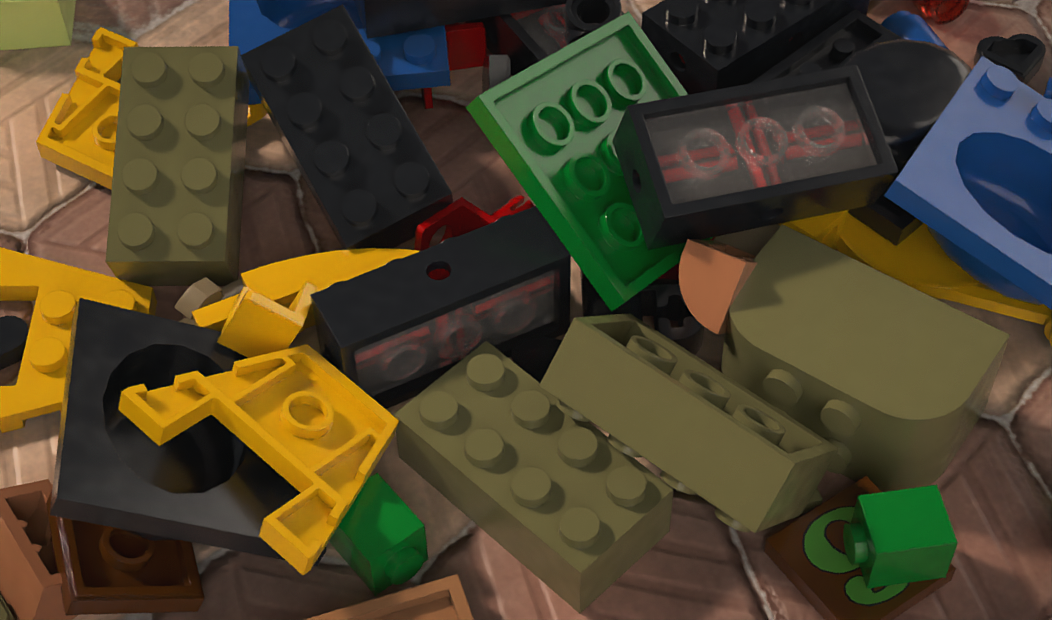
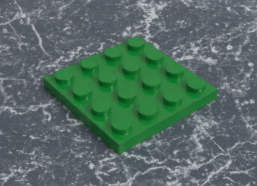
(557, 139)

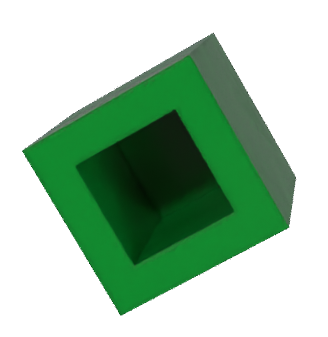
(900, 536)
(381, 537)

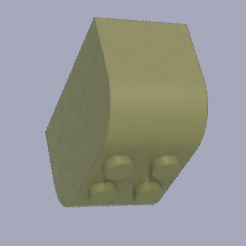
(861, 360)

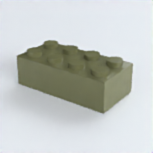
(179, 166)
(687, 421)
(534, 475)

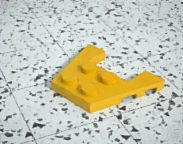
(84, 122)
(45, 356)
(296, 418)

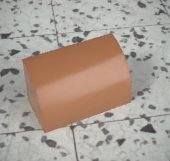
(712, 279)
(27, 554)

